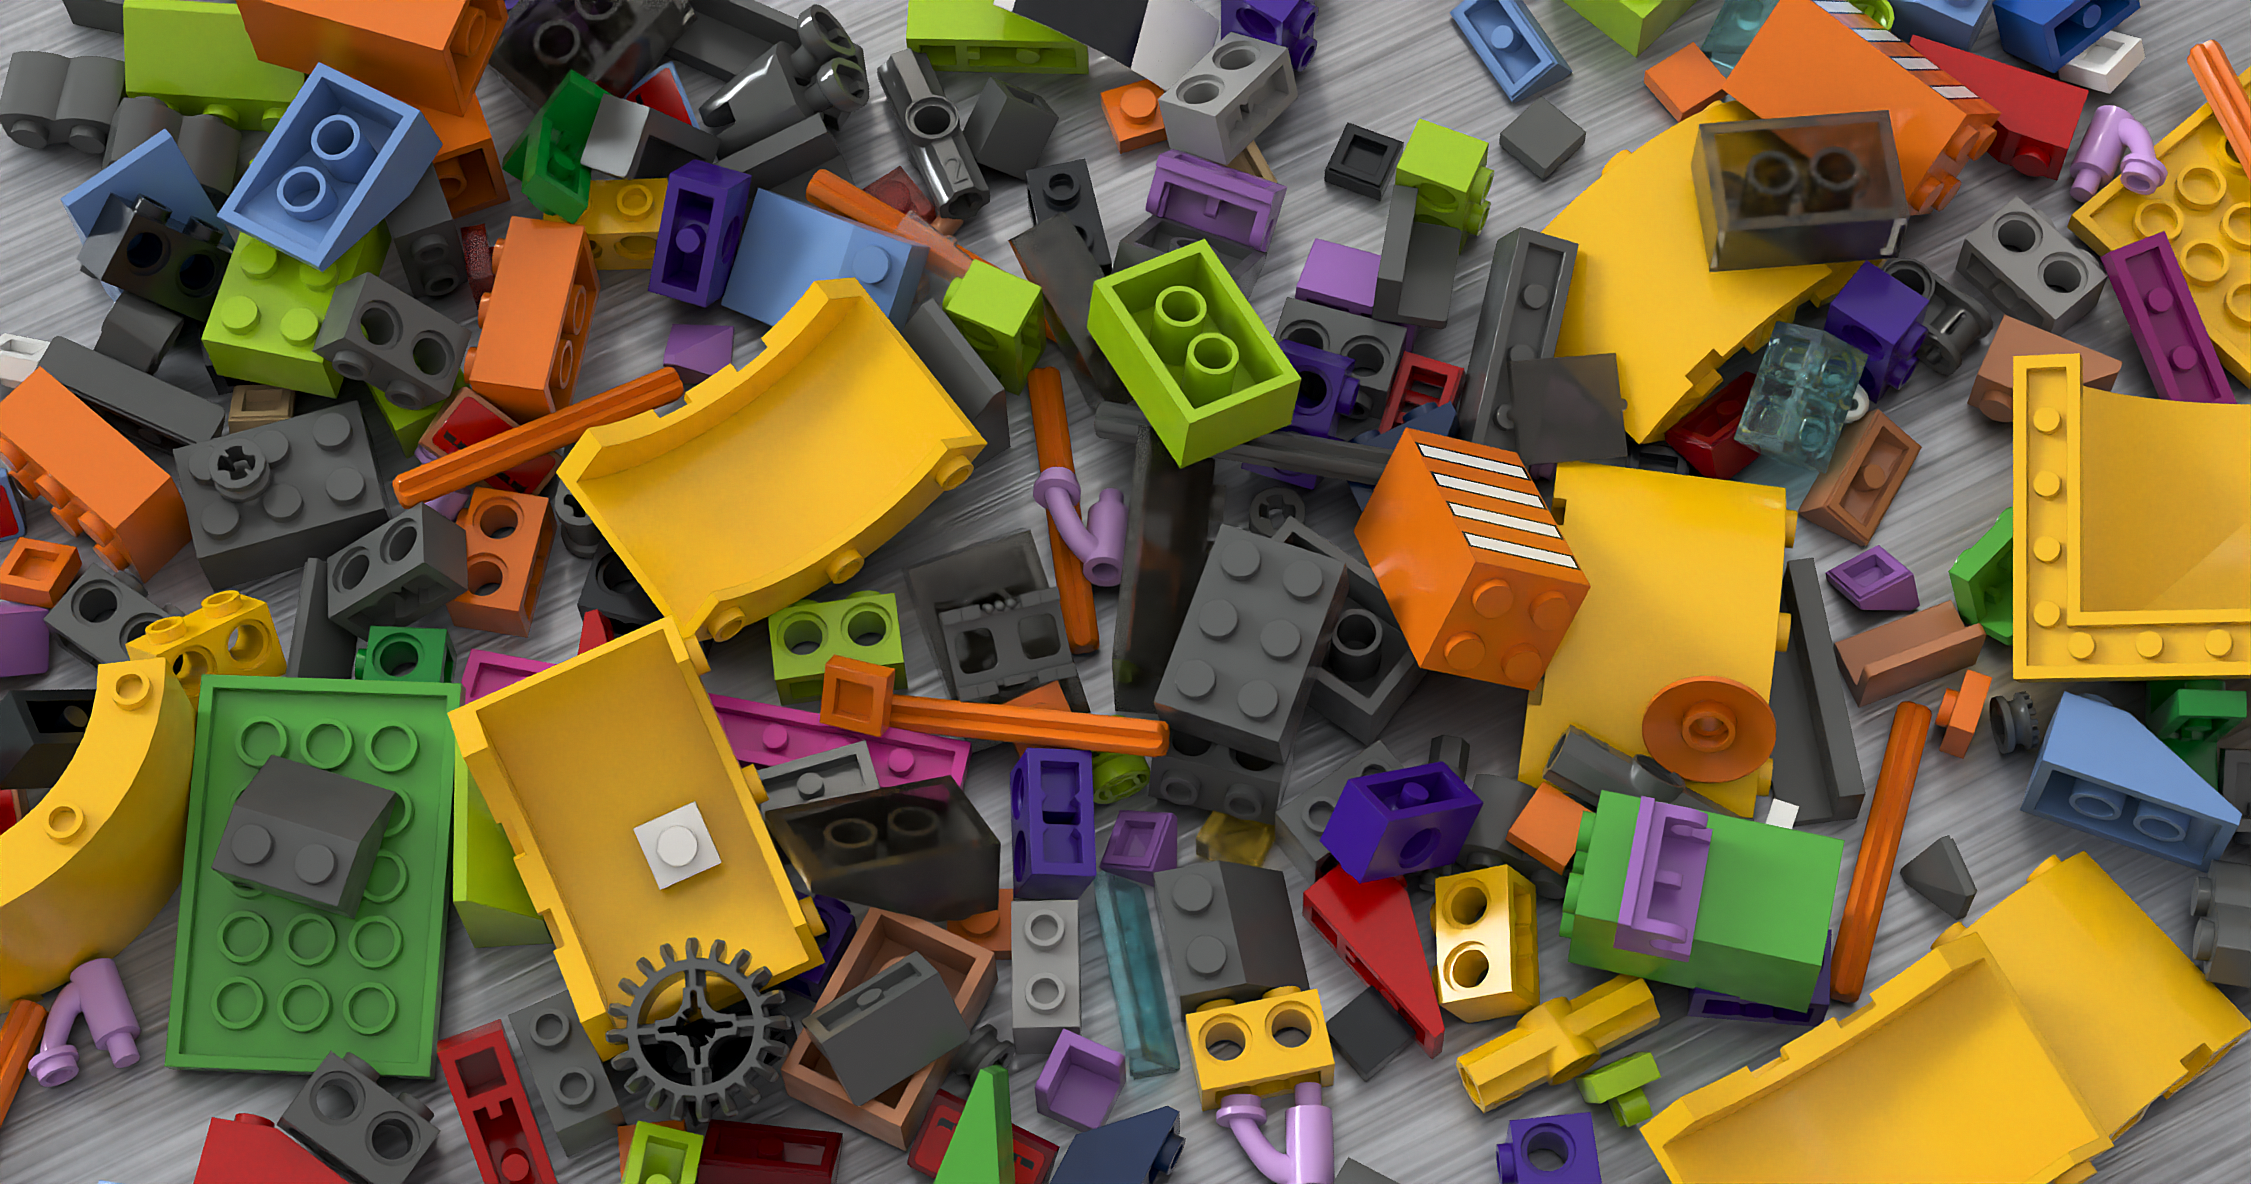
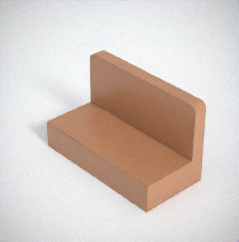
(1907, 653)

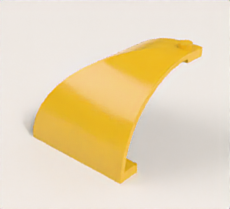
(2127, 532)

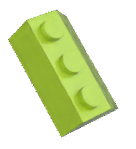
(203, 63)
(485, 877)

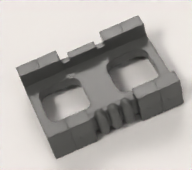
(1011, 663)

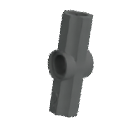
(941, 158)
(1589, 765)

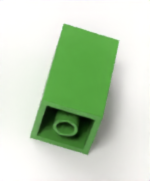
(1757, 914)

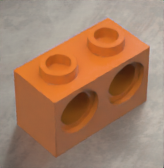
(513, 561)

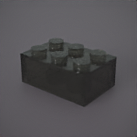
(1799, 190)

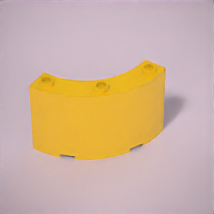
(1648, 287)
(776, 467)
(1678, 591)
(585, 760)
(105, 840)
(2106, 989)
(1913, 1088)

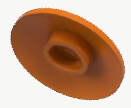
(1709, 729)

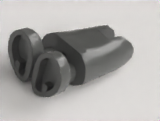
(773, 91)

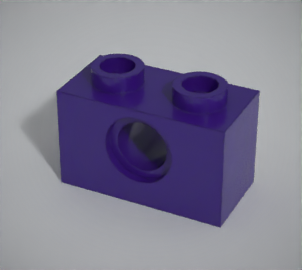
(699, 232)
(1401, 821)

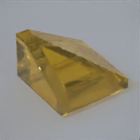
(1234, 840)

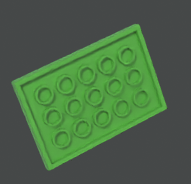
(285, 982)

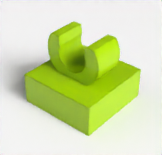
(1620, 1085)

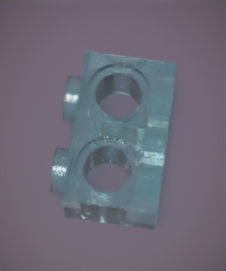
(1801, 396)

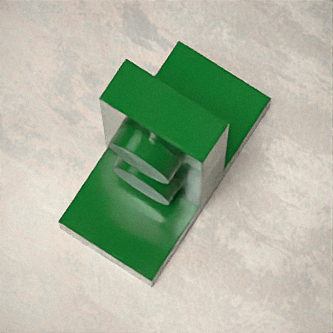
(551, 148)
(2193, 718)

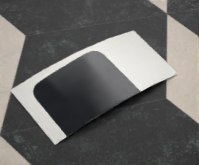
(1146, 36)

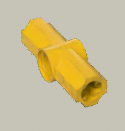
(1557, 1041)

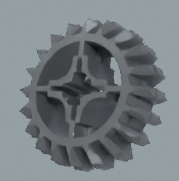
(640, 1034)

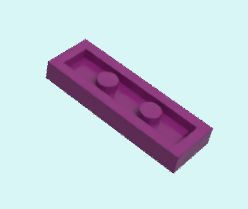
(2166, 322)

